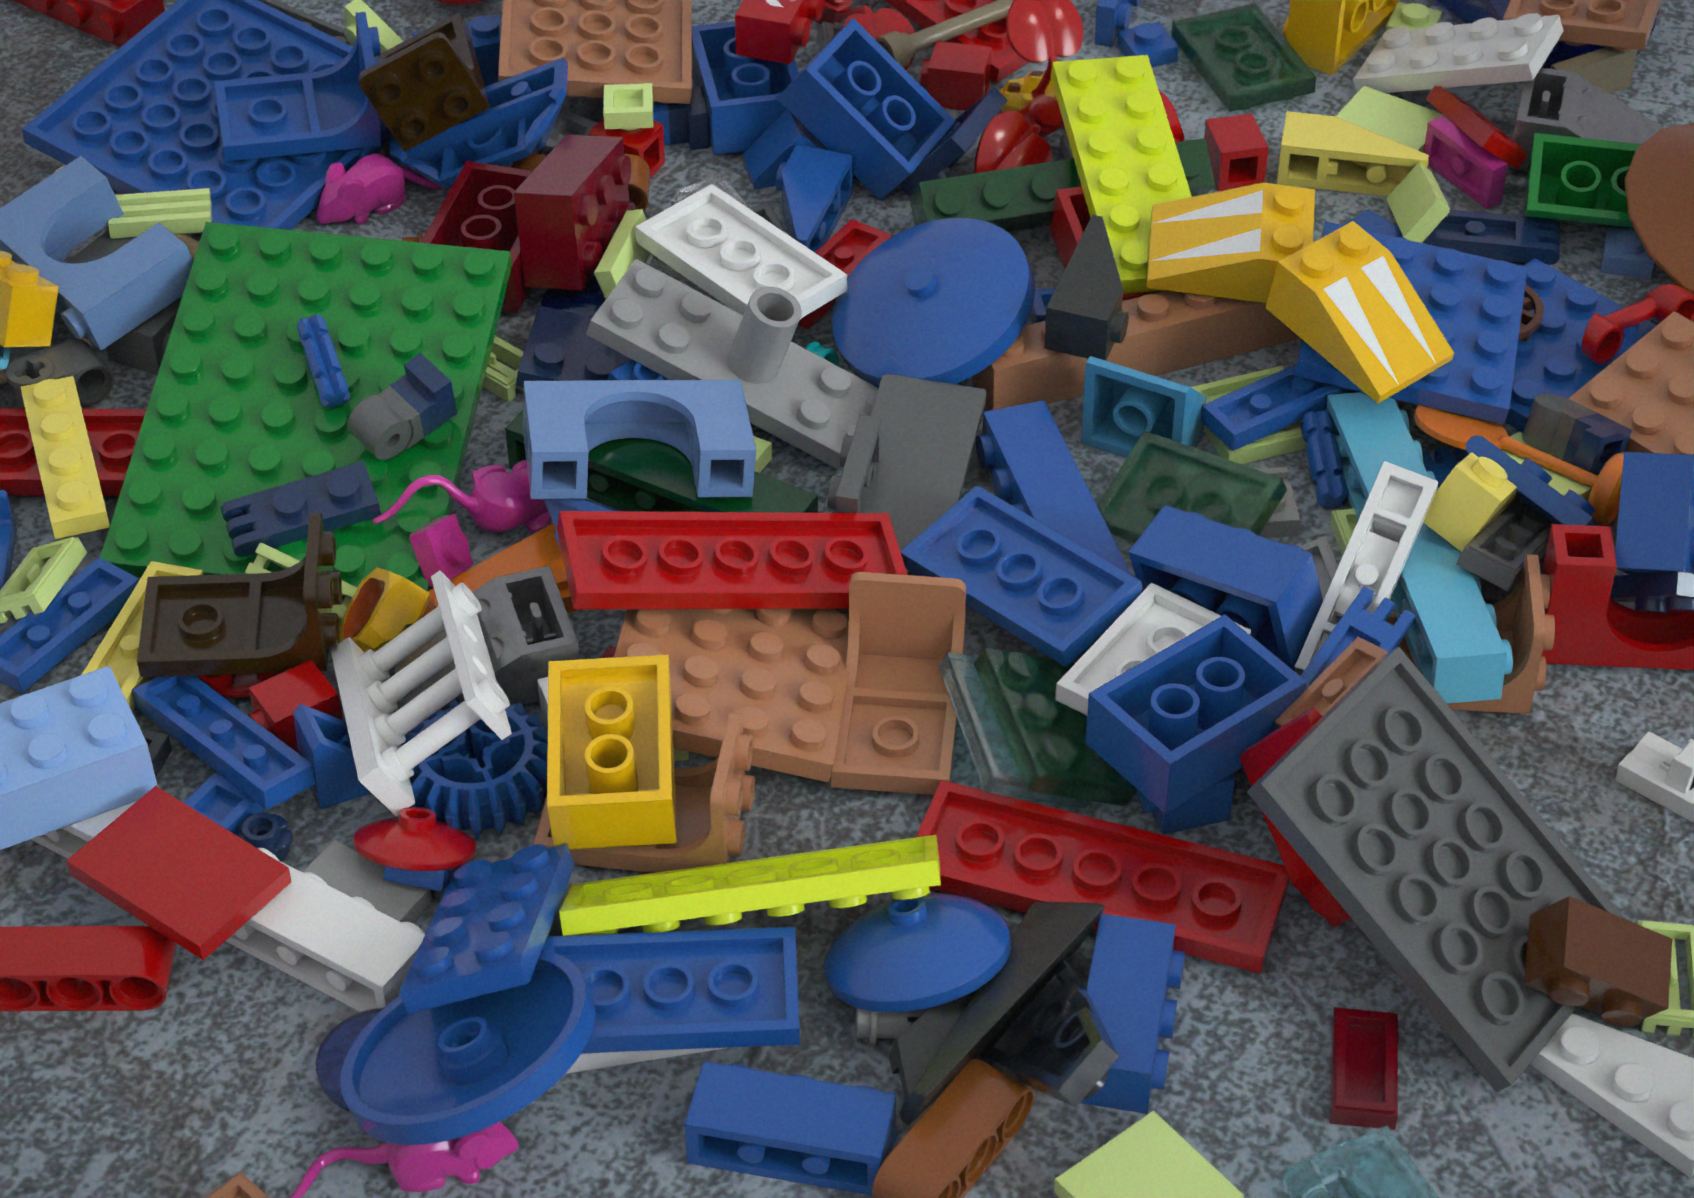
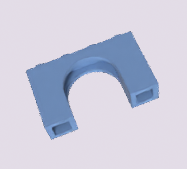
(103, 295)
(695, 416)

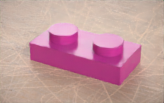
(1465, 162)

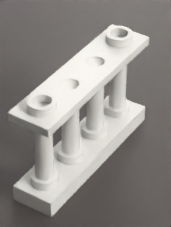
(372, 699)

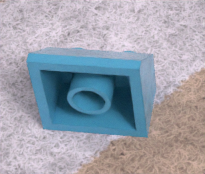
(1127, 402)

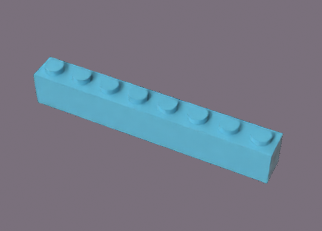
(1453, 629)

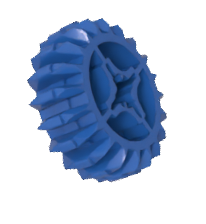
(483, 779)

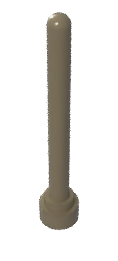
(904, 46)

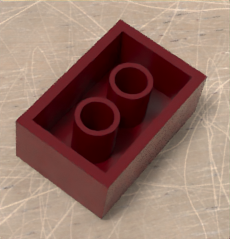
(572, 210)
(483, 216)

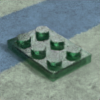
(1243, 57)
(1189, 480)
(1045, 733)

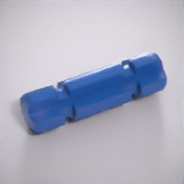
(323, 361)
(1324, 459)

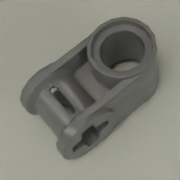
(70, 358)

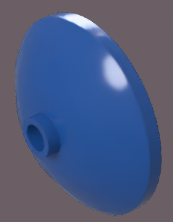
(917, 953)

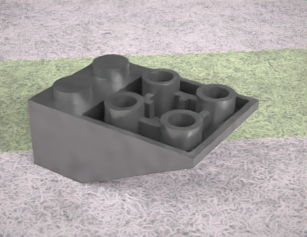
(1574, 107)
(522, 631)

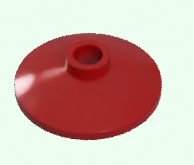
(414, 842)

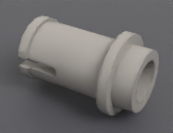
(883, 1025)

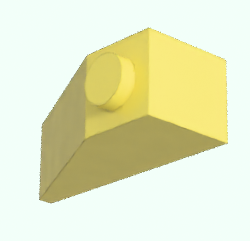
(1341, 156)
(1469, 500)

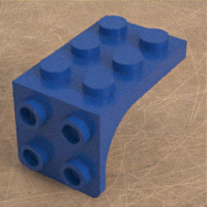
(302, 109)

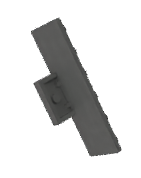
(909, 454)

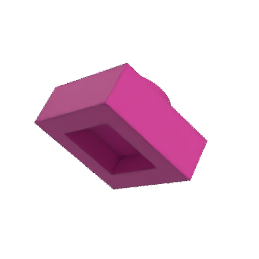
(441, 547)

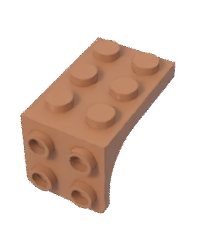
(1529, 632)
(896, 707)
(706, 815)

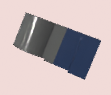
(404, 410)
(1573, 432)

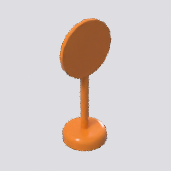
(1458, 429)

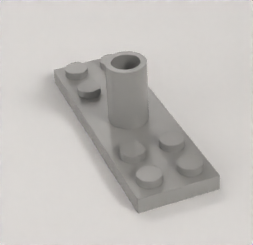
(700, 339)

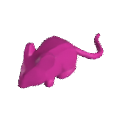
(367, 186)
(496, 503)
(427, 1165)

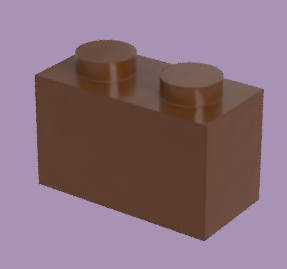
(1598, 962)

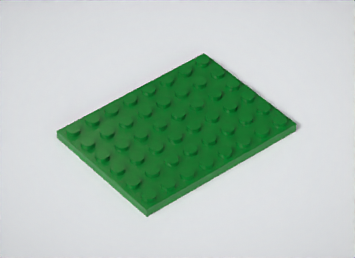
(243, 409)

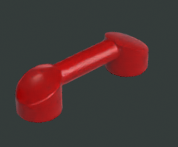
(1605, 333)

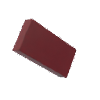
(1364, 1068)

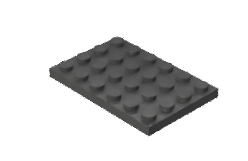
(1430, 858)

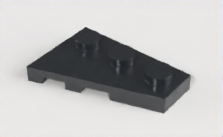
(1056, 1041)

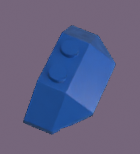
(507, 131)

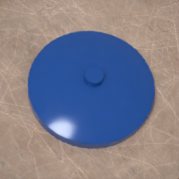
(934, 302)
(469, 1060)

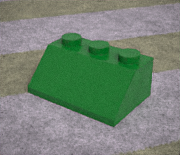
(1578, 179)

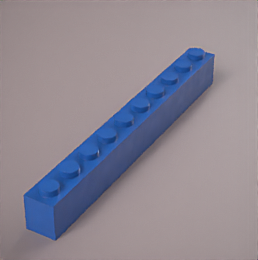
(1041, 479)

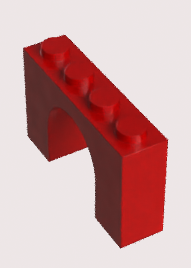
(1591, 624)

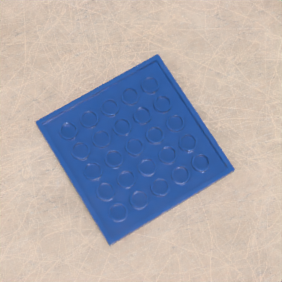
(154, 118)

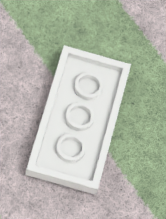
(1460, 54)
(737, 252)

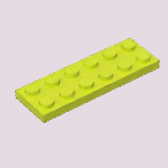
(1120, 151)
(769, 883)

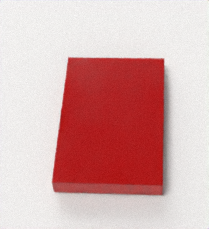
(179, 872)

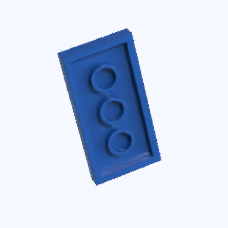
(1023, 574)
(488, 928)
(688, 988)

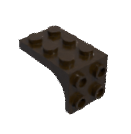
(427, 83)
(244, 619)

